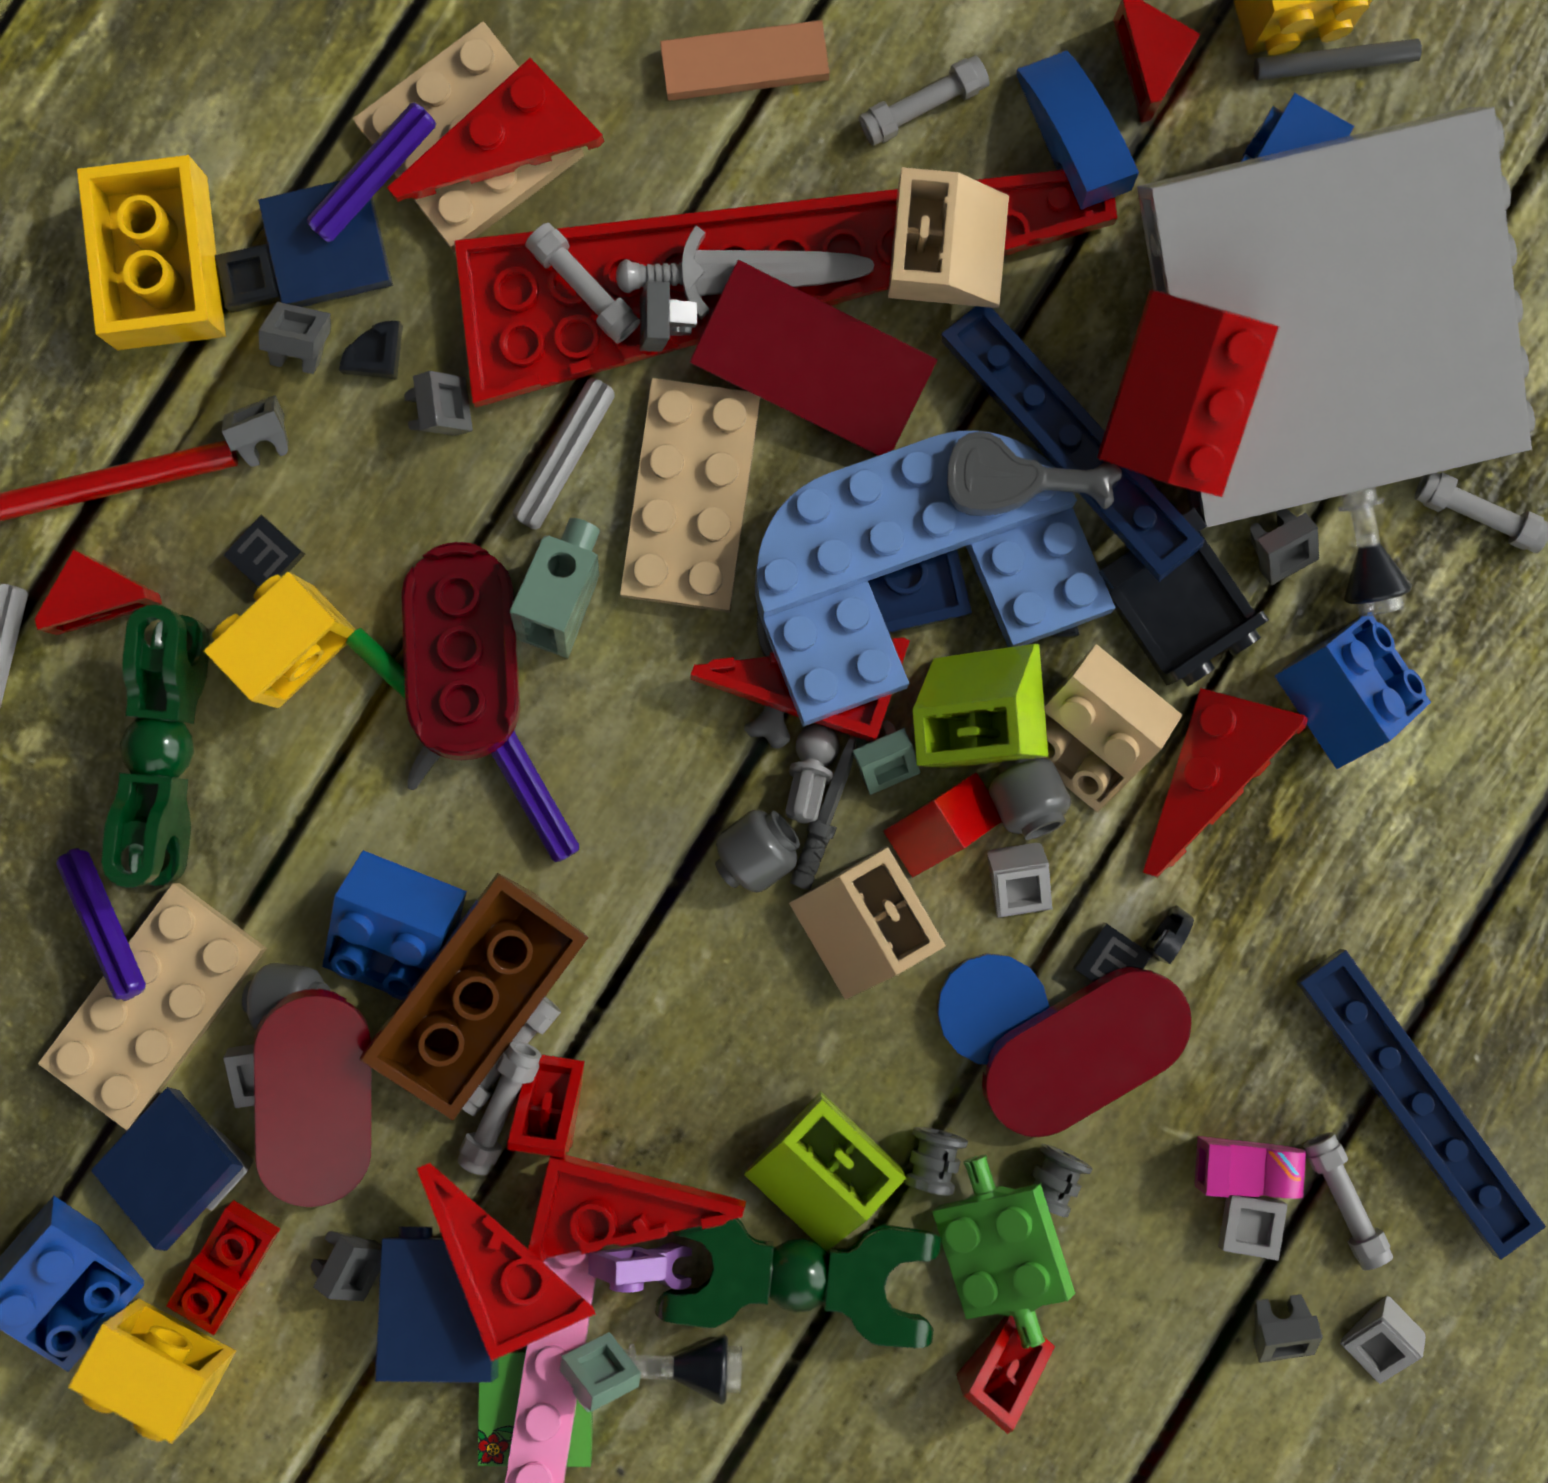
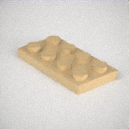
(690, 495)
(128, 1050)

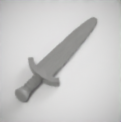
(708, 270)

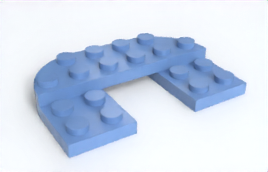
(889, 517)

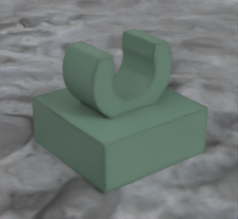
(886, 759)
(599, 1372)

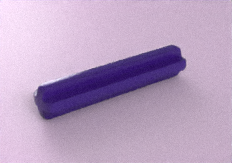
(371, 172)
(535, 799)
(101, 924)

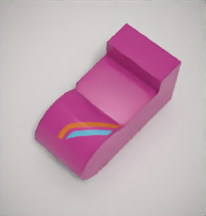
(1248, 1169)

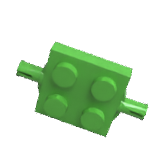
(1003, 1251)

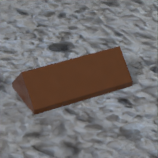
(474, 996)

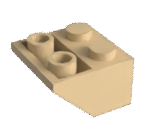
(947, 239)
(1104, 727)
(867, 923)

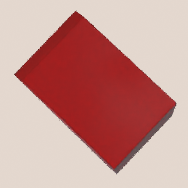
(1152, 51)
(90, 594)
(943, 825)
(548, 1108)
(1003, 1374)

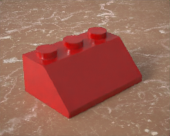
(1187, 392)

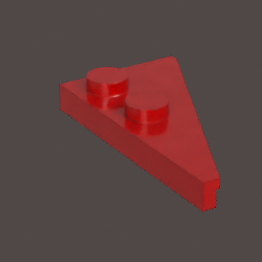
(512, 127)
(763, 683)
(1221, 753)
(602, 1205)
(505, 1284)

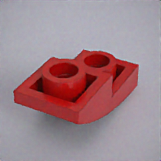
(223, 1267)

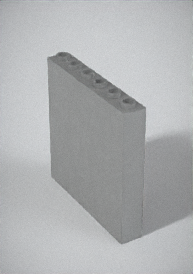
(1388, 299)

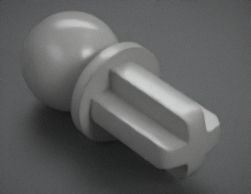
(816, 748)

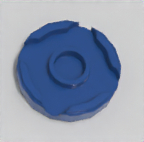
(986, 1001)

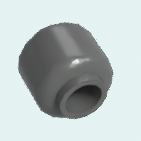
(1030, 797)
(757, 851)
(273, 984)

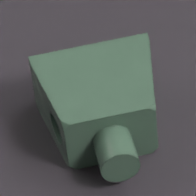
(551, 607)

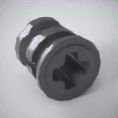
(934, 1160)
(1059, 1178)

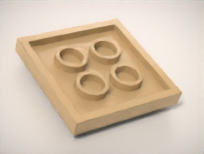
(448, 91)

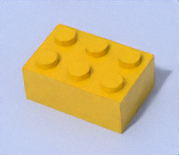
(151, 252)

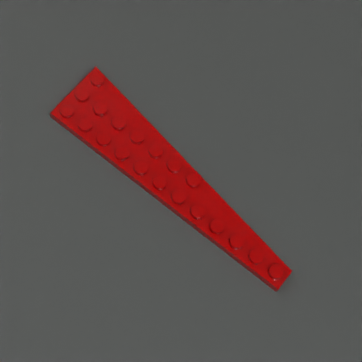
(537, 332)

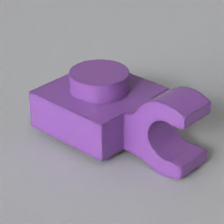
(632, 1266)

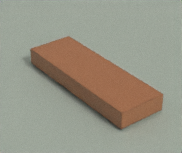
(745, 60)

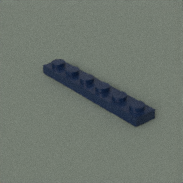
(1069, 437)
(1420, 1104)

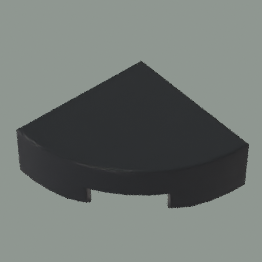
(374, 352)
(1170, 935)

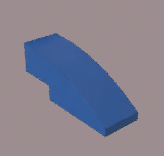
(1078, 129)

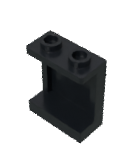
(1184, 615)

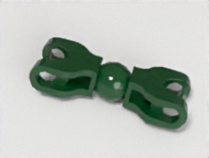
(156, 748)
(804, 1276)

